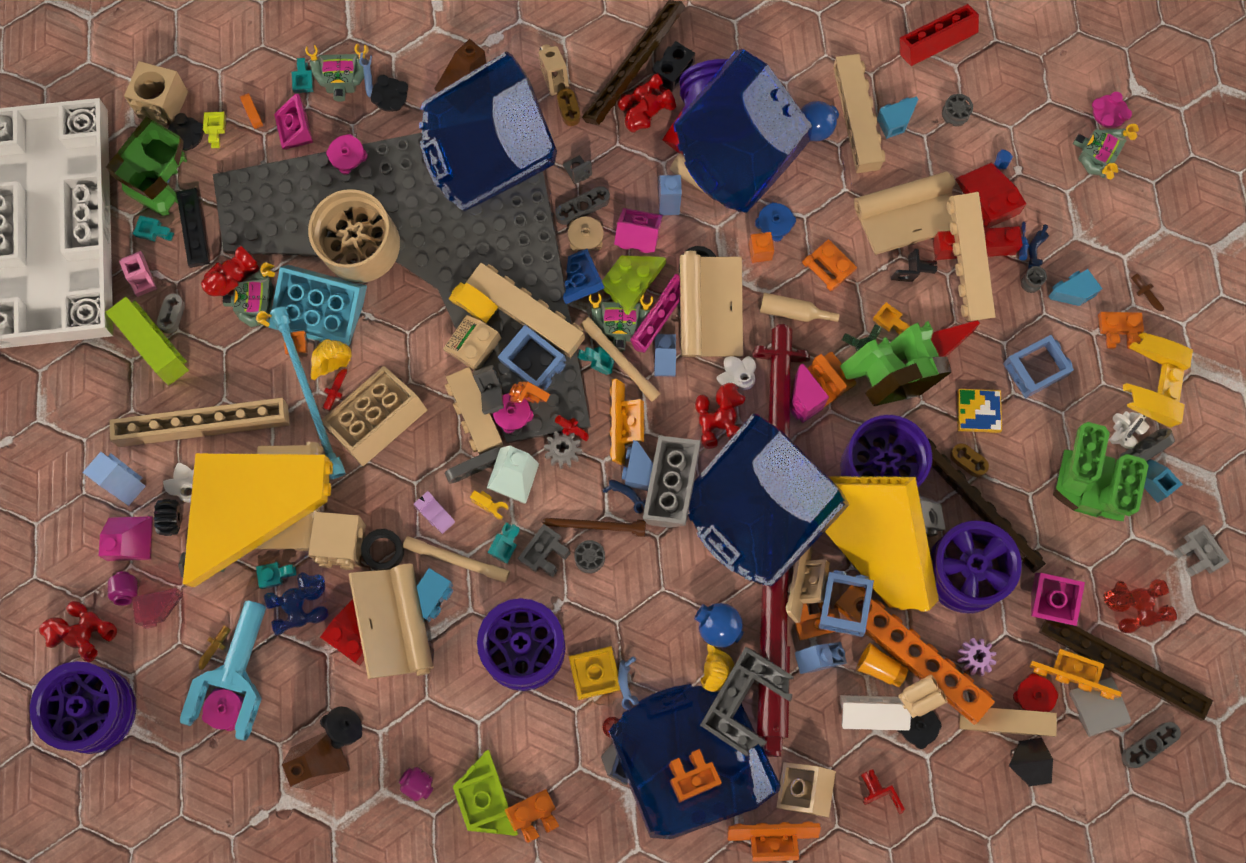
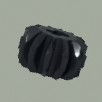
(167, 517)

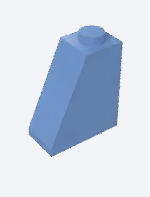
(669, 194)

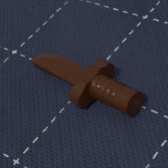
(1145, 289)

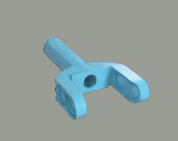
(232, 674)

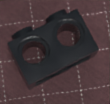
(674, 66)

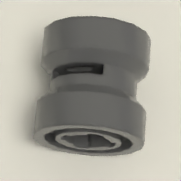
(1037, 276)

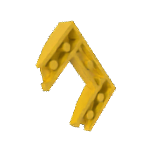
(1165, 404)

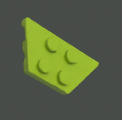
(631, 278)
(483, 798)

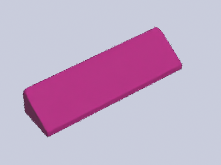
(657, 316)

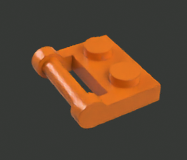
(833, 261)

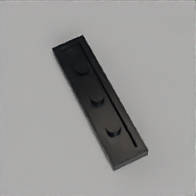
(193, 227)

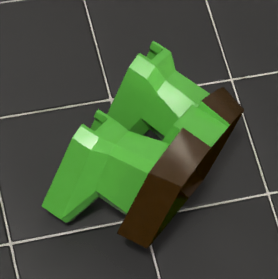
(147, 164)
(889, 375)
(1094, 483)

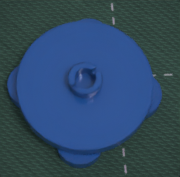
(775, 219)

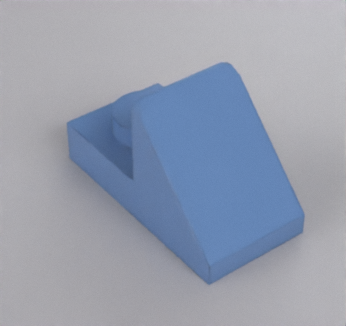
(665, 355)

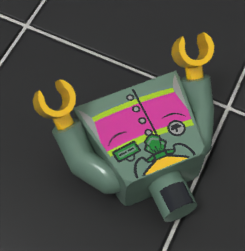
(338, 72)
(1103, 149)
(253, 298)
(615, 323)

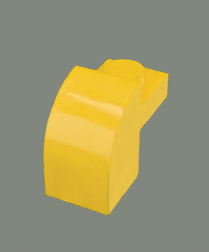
(473, 302)

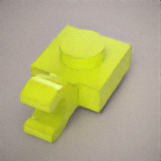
(214, 124)

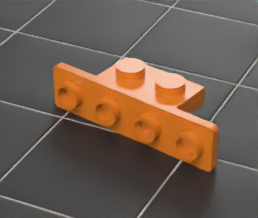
(774, 841)

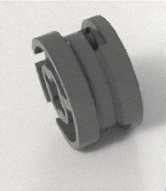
(956, 109)
(589, 556)

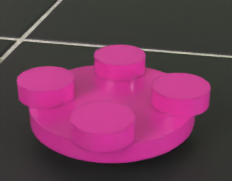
(1111, 110)
(346, 153)
(513, 415)
(222, 709)

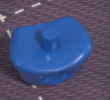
(1003, 159)

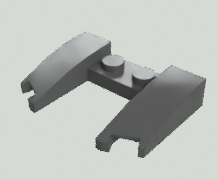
(720, 716)

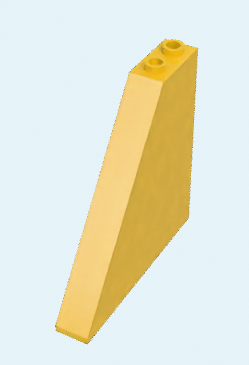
(245, 502)
(887, 539)

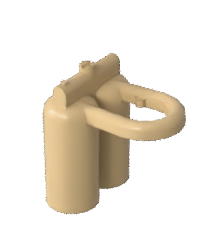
(922, 697)

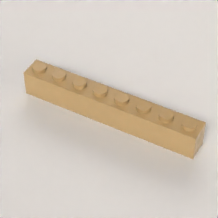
(199, 422)

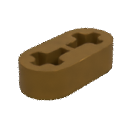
(564, 108)
(967, 464)

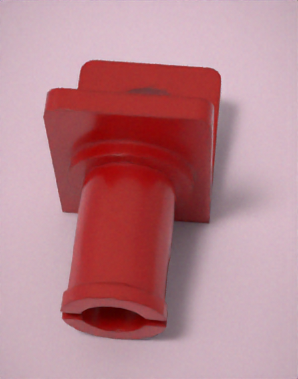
(876, 791)

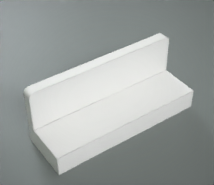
(874, 713)

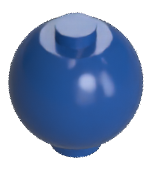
(822, 117)
(719, 624)

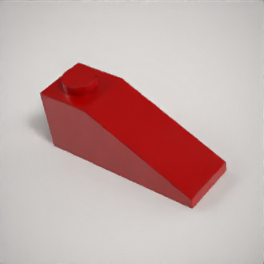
(948, 339)

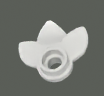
(737, 370)
(180, 483)

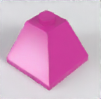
(126, 539)

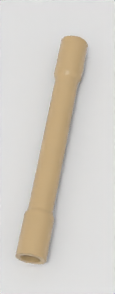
(643, 384)
(423, 548)

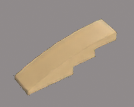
(1014, 722)

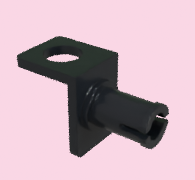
(915, 267)

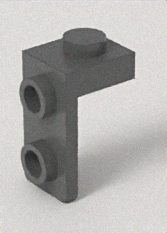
(490, 389)

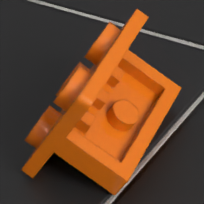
(830, 376)

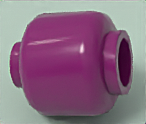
(122, 588)
(416, 784)

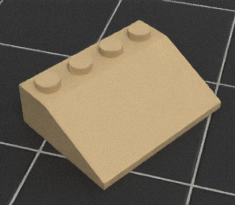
(374, 415)

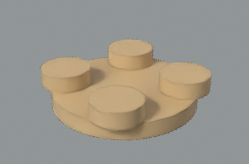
(585, 234)

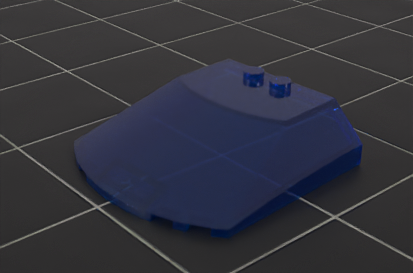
(741, 132)
(485, 133)
(762, 503)
(669, 728)

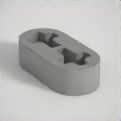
(173, 313)

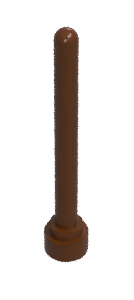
(637, 527)

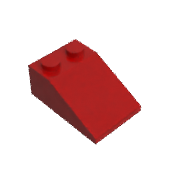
(997, 194)
(345, 635)

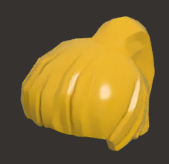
(328, 357)
(716, 669)

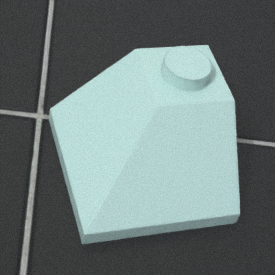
(513, 473)

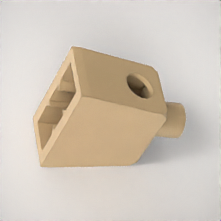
(552, 61)

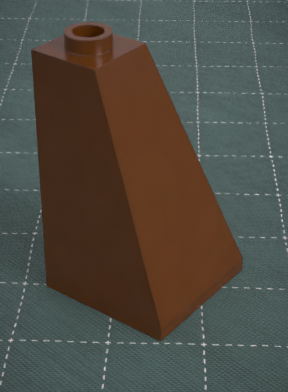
(463, 62)
(314, 762)

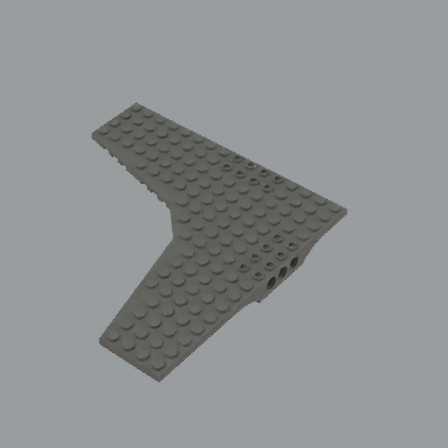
(270, 213)

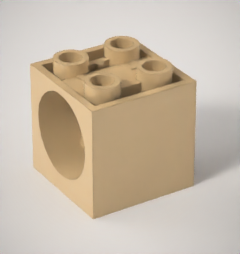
(150, 80)
(337, 540)

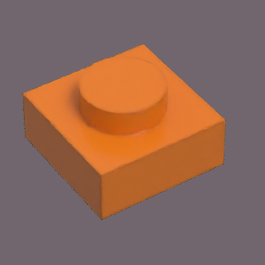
(300, 341)

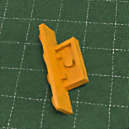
(626, 421)
(1077, 670)

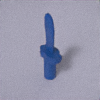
(1023, 250)

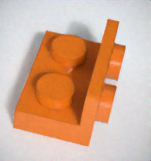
(527, 391)

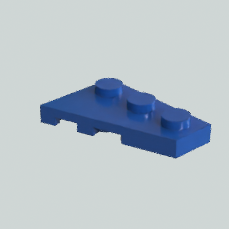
(582, 277)

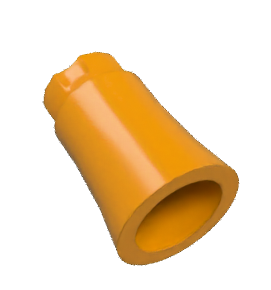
(881, 666)

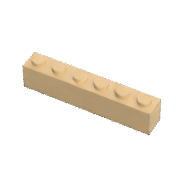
(858, 113)
(971, 256)
(526, 310)

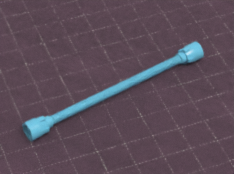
(281, 320)

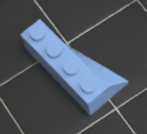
(115, 477)

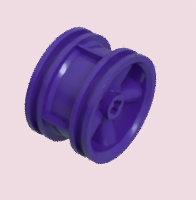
(998, 546)

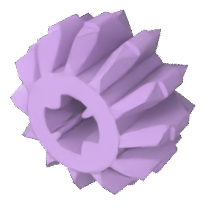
(973, 648)

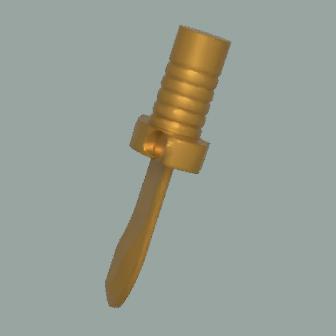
(215, 644)

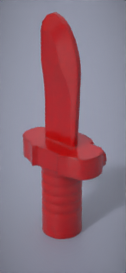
(333, 392)
(571, 427)

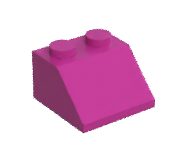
(638, 230)
(807, 395)
(1056, 598)

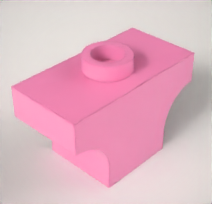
(138, 273)

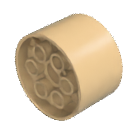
(331, 216)

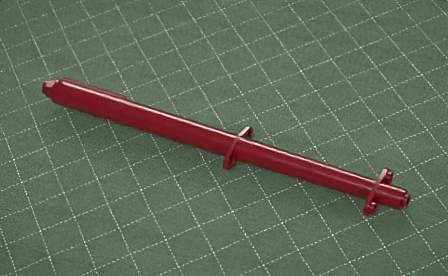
(773, 708)

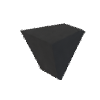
(1032, 762)

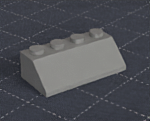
(671, 482)

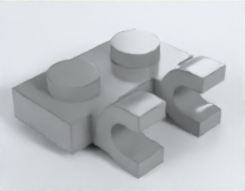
(1206, 550)

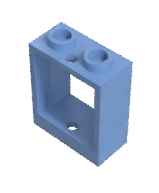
(517, 345)
(1022, 377)
(842, 625)

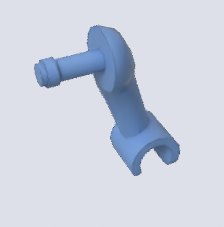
(367, 74)
(623, 683)

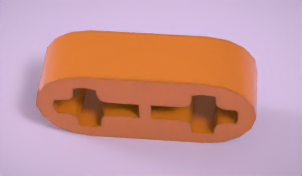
(251, 111)

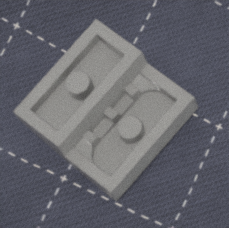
(1099, 713)

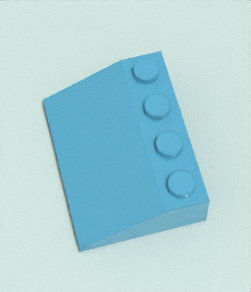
(319, 303)

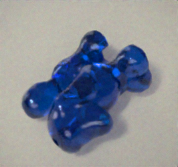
(309, 588)

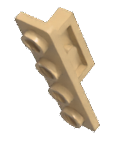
(807, 584)

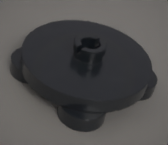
(389, 93)
(188, 129)
(342, 726)
(922, 730)

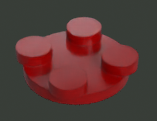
(1036, 694)

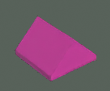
(293, 124)

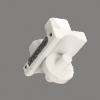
(1125, 427)

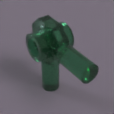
(860, 343)

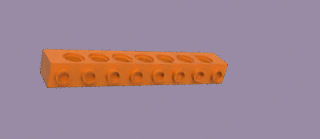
(972, 710)

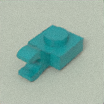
(303, 78)
(150, 228)
(599, 359)
(503, 545)
(271, 574)

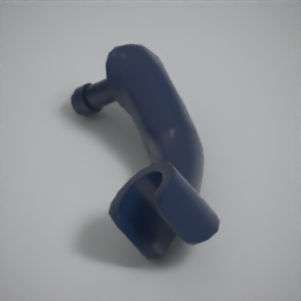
(1038, 239)
(622, 488)

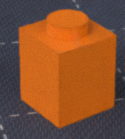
(761, 247)

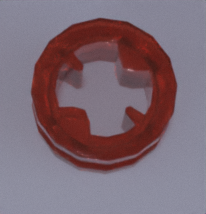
(606, 732)

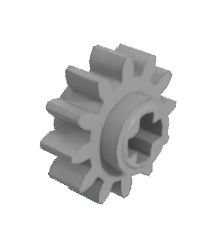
(569, 453)

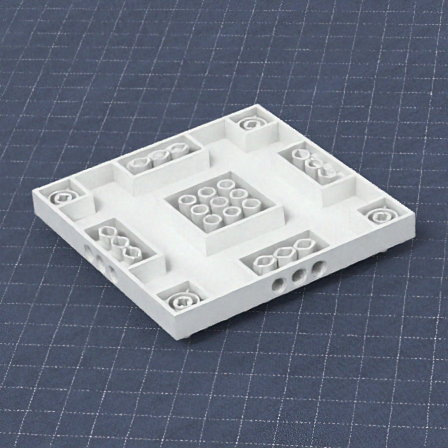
(54, 223)

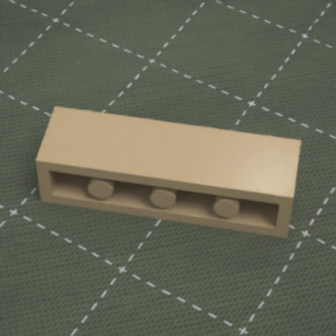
(469, 404)

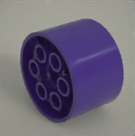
(909, 440)

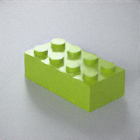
(148, 340)

